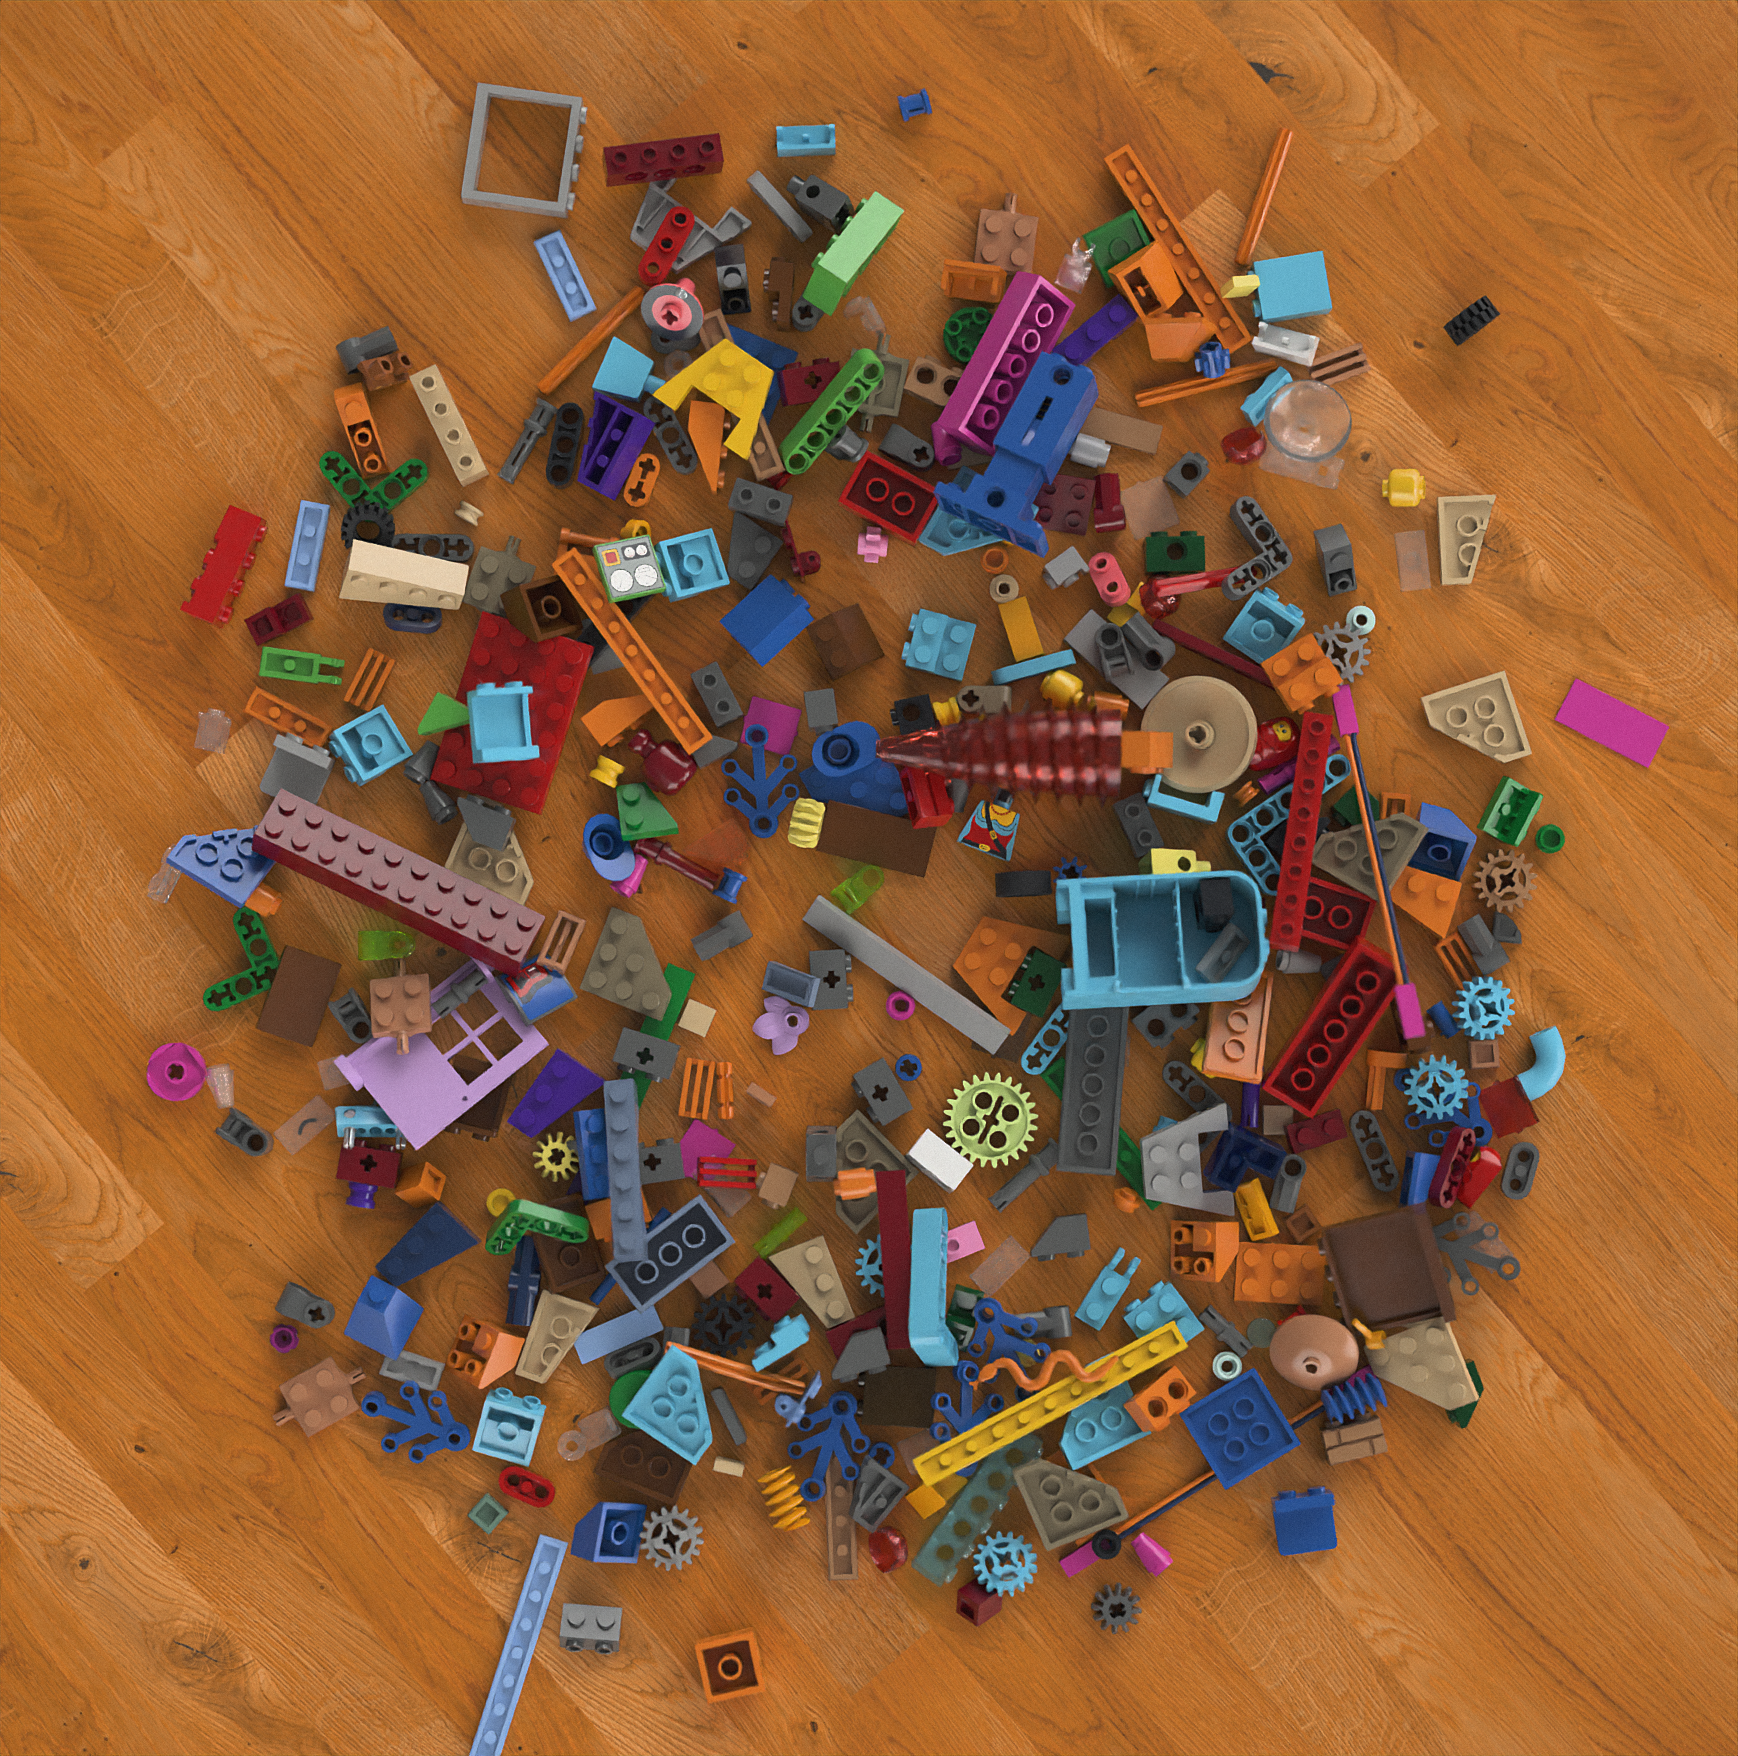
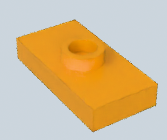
(1255, 1210)

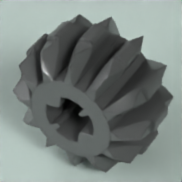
(1116, 1618)

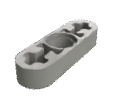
(779, 206)

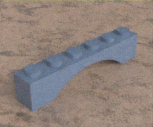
(624, 1170)

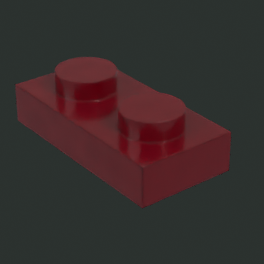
(1315, 1132)

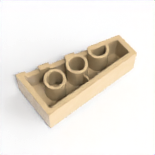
(401, 577)

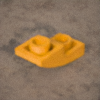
(1021, 630)

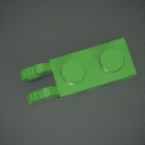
(297, 666)

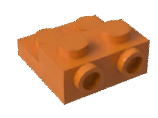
(1302, 674)

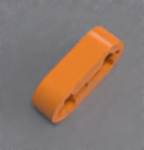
(648, 483)

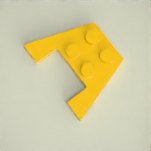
(732, 381)

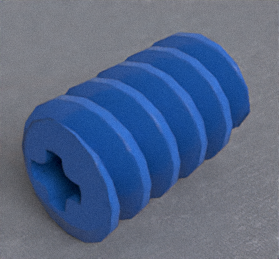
(1353, 1397)

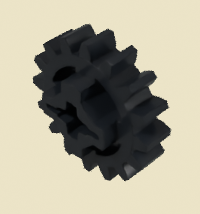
(710, 1325)

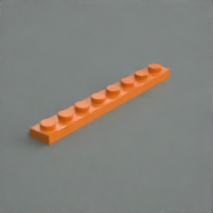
(1177, 247)
(632, 651)

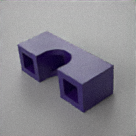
(1097, 332)

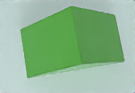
(443, 715)

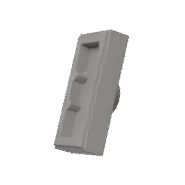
(414, 1367)

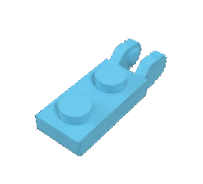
(1106, 1291)

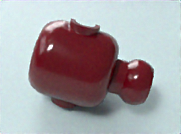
(664, 764)

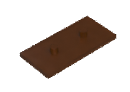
(875, 838)

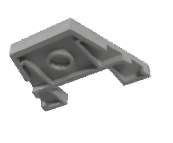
(701, 240)
(1173, 1163)

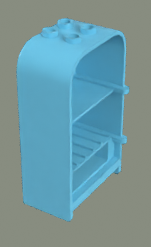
(1142, 943)

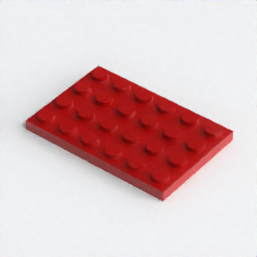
(556, 675)

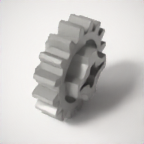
(1356, 644)
(658, 1541)

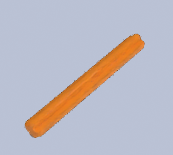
(1263, 197)
(591, 341)
(1202, 384)
(742, 1371)

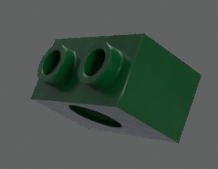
(1156, 555)

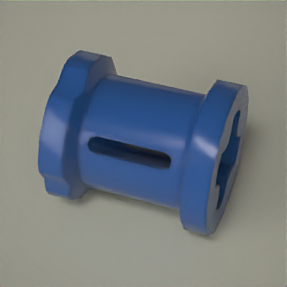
(914, 104)
(730, 885)

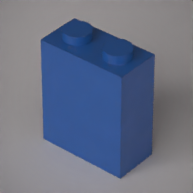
(767, 619)

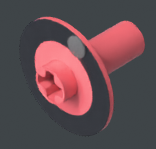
(673, 310)

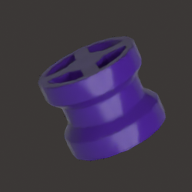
(361, 1195)

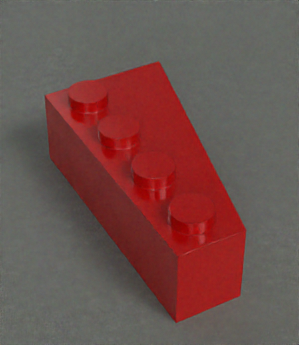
(225, 567)

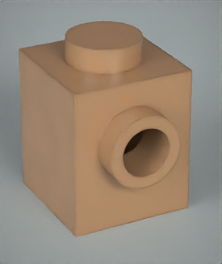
(776, 1185)

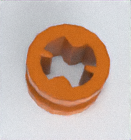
(1245, 793)

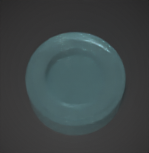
(1260, 1332)

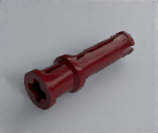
(663, 854)

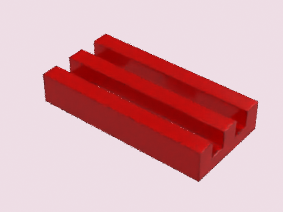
(751, 1173)

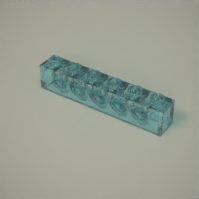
(943, 1570)

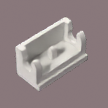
(1285, 344)
(938, 1161)

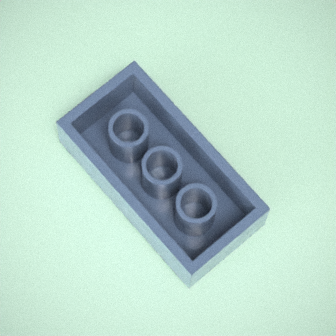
(675, 1253)

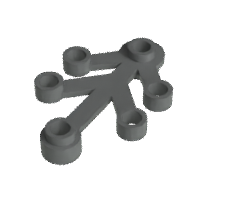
(1459, 1250)

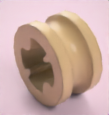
(469, 513)

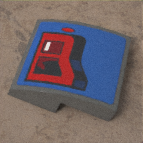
(536, 990)

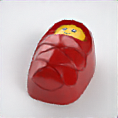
(1276, 743)
(1479, 1175)

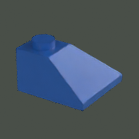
(1445, 845)
(1417, 1177)
(383, 1318)
(610, 1533)

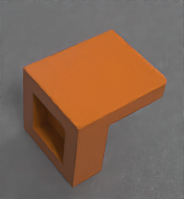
(420, 1184)

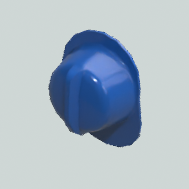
(845, 749)
(605, 848)

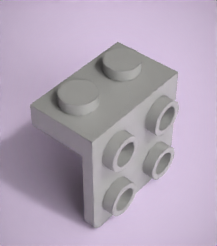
(297, 769)

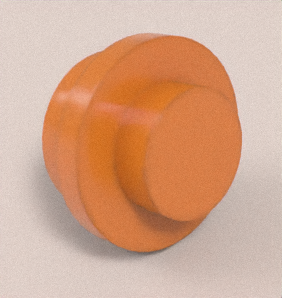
(994, 559)
(1126, 1199)

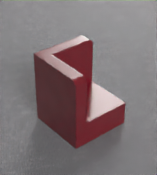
(976, 1603)

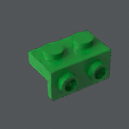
(1510, 812)

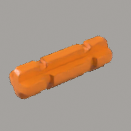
(725, 1090)

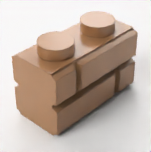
(1353, 1438)

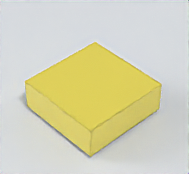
(1240, 286)

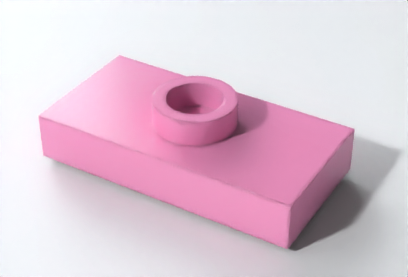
(963, 1241)

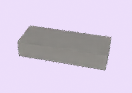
(1137, 687)

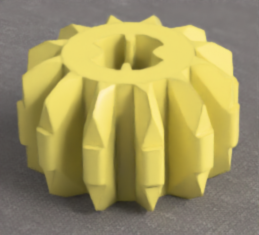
(806, 823)
(548, 1152)

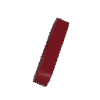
(1447, 1183)

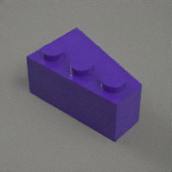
(612, 445)
(555, 1092)

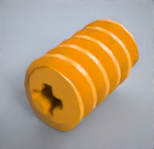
(783, 1499)

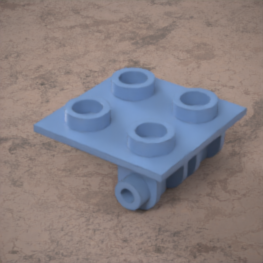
(791, 1407)

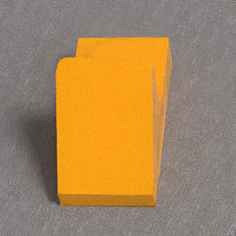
(930, 1499)

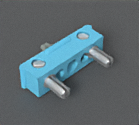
(366, 1122)

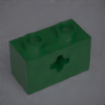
(1038, 1000)

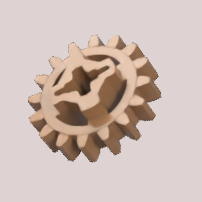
(1515, 888)

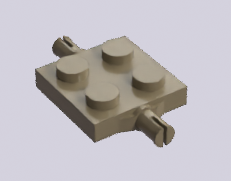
(888, 393)
(495, 574)

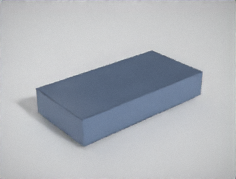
(791, 984)

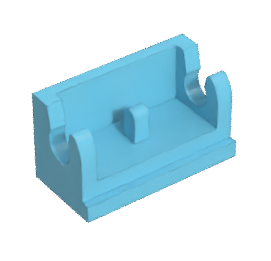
(806, 140)

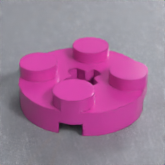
(160, 1068)

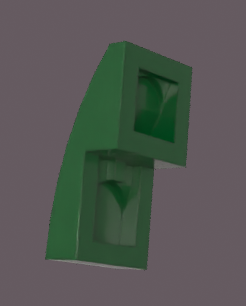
(960, 1315)

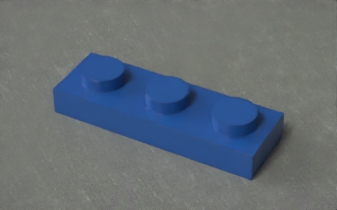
(592, 1152)

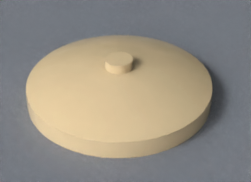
(1210, 731)

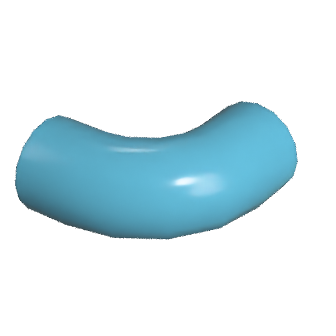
(1548, 1063)

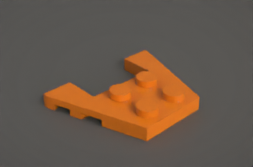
(995, 956)

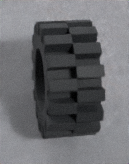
(1471, 320)
(368, 512)

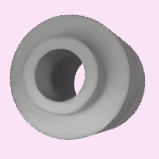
(1089, 451)

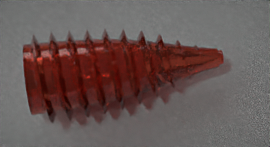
(1021, 751)

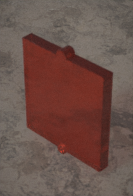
(1508, 1106)

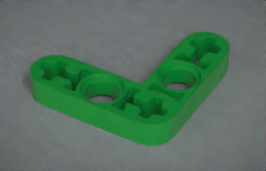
(377, 494)
(258, 964)
(526, 1215)

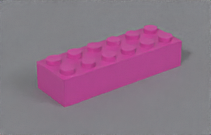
(1021, 328)

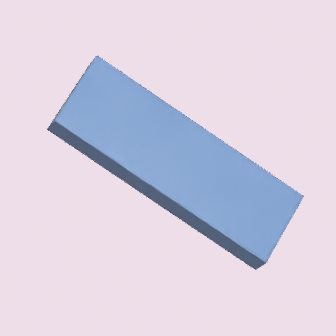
(565, 275)
(307, 545)
(617, 1333)

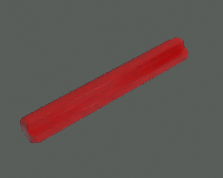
(1194, 582)

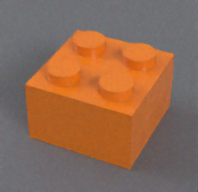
(730, 1665)

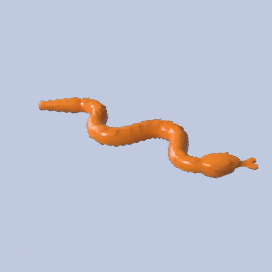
(991, 1370)

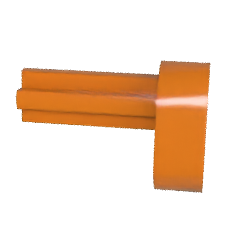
(1378, 1062)

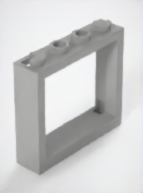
(570, 170)

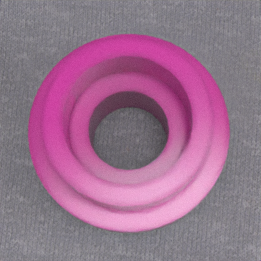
(890, 1005)

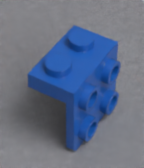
(1304, 1520)

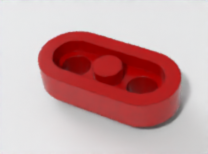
(526, 1489)

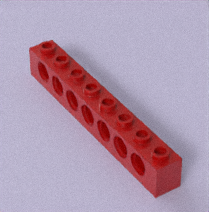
(1301, 831)

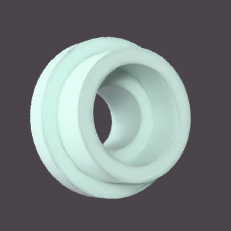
(1367, 613)
(1236, 1366)

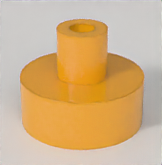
(635, 528)

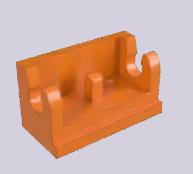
(973, 281)

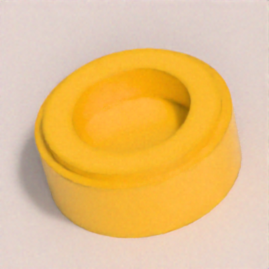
(499, 1200)

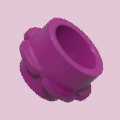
(276, 1338)

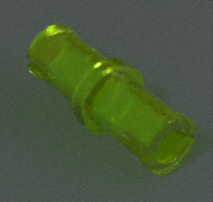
(780, 1232)

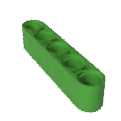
(831, 398)

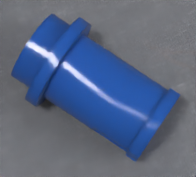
(1443, 1020)

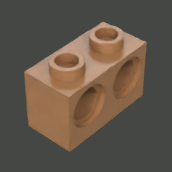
(933, 392)

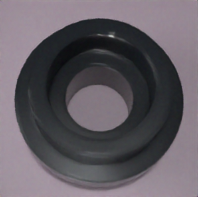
(1109, 1553)

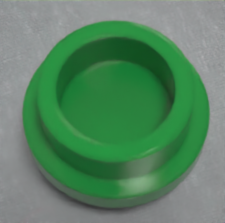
(1549, 839)

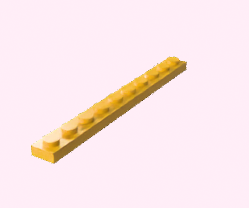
(1047, 1405)

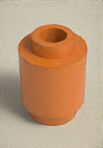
(1110, 701)
(265, 900)
(854, 1183)

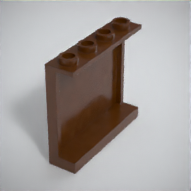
(1386, 1269)

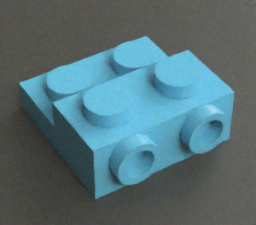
(691, 565)
(1264, 626)
(938, 644)
(369, 746)
(1159, 1309)
(787, 1336)
(509, 1426)

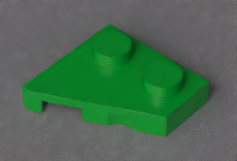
(642, 813)

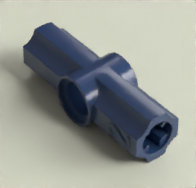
(523, 1283)

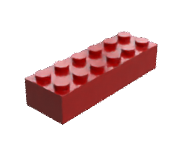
(1333, 1028)

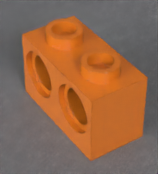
(1157, 1395)

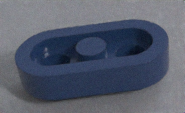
(412, 618)

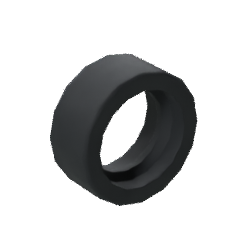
(1023, 883)

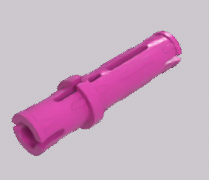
(1286, 771)

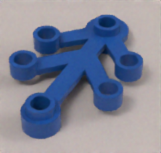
(760, 786)
(1460, 1119)
(1005, 1343)
(965, 1419)
(420, 1422)
(830, 1441)

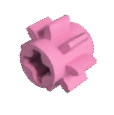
(872, 544)

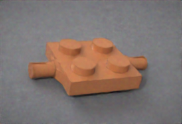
(1006, 238)
(401, 1006)
(319, 1396)

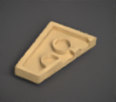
(1460, 535)
(815, 1279)
(552, 1334)

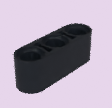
(562, 432)

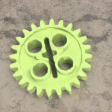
(1014, 1131)

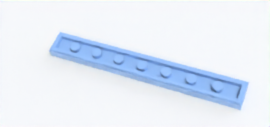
(519, 1647)

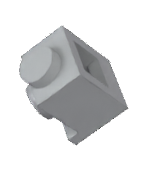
(1064, 569)

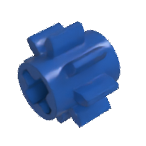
(1212, 360)
(1077, 870)

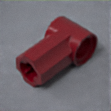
(1109, 511)

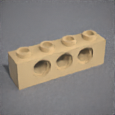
(449, 425)

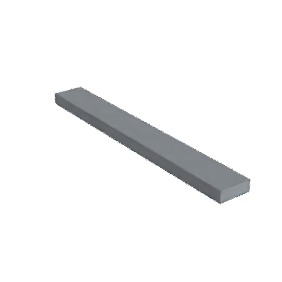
(906, 974)

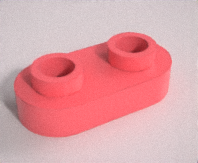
(1108, 577)

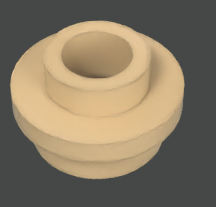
(1003, 579)

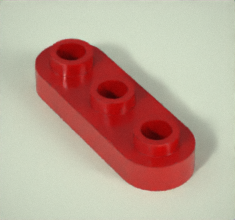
(663, 257)

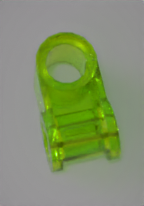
(857, 889)
(380, 945)

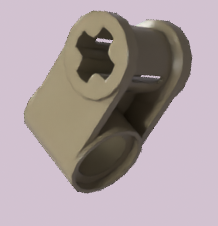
(990, 696)

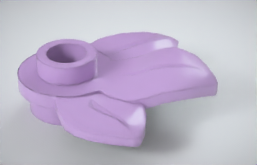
(777, 1024)

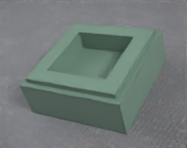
(487, 1513)

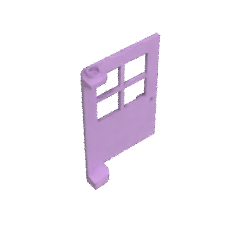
(422, 1087)

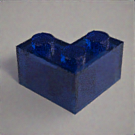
(1241, 1150)

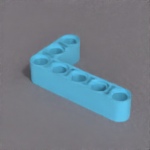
(1278, 814)
(928, 1289)

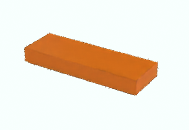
(287, 718)

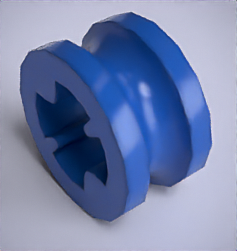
(913, 1059)
(890, 1458)

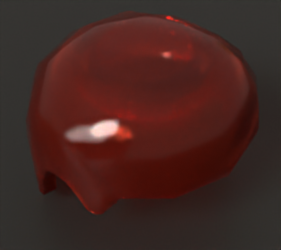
(1244, 446)
(1158, 607)
(888, 1548)

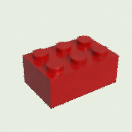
(889, 498)
(1335, 914)

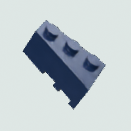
(427, 1244)

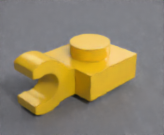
(1123, 613)

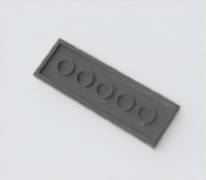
(1092, 1090)

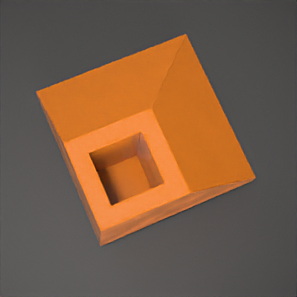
(1177, 338)
(1202, 1249)
(482, 1351)

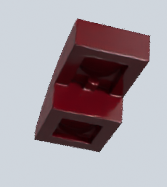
(279, 619)

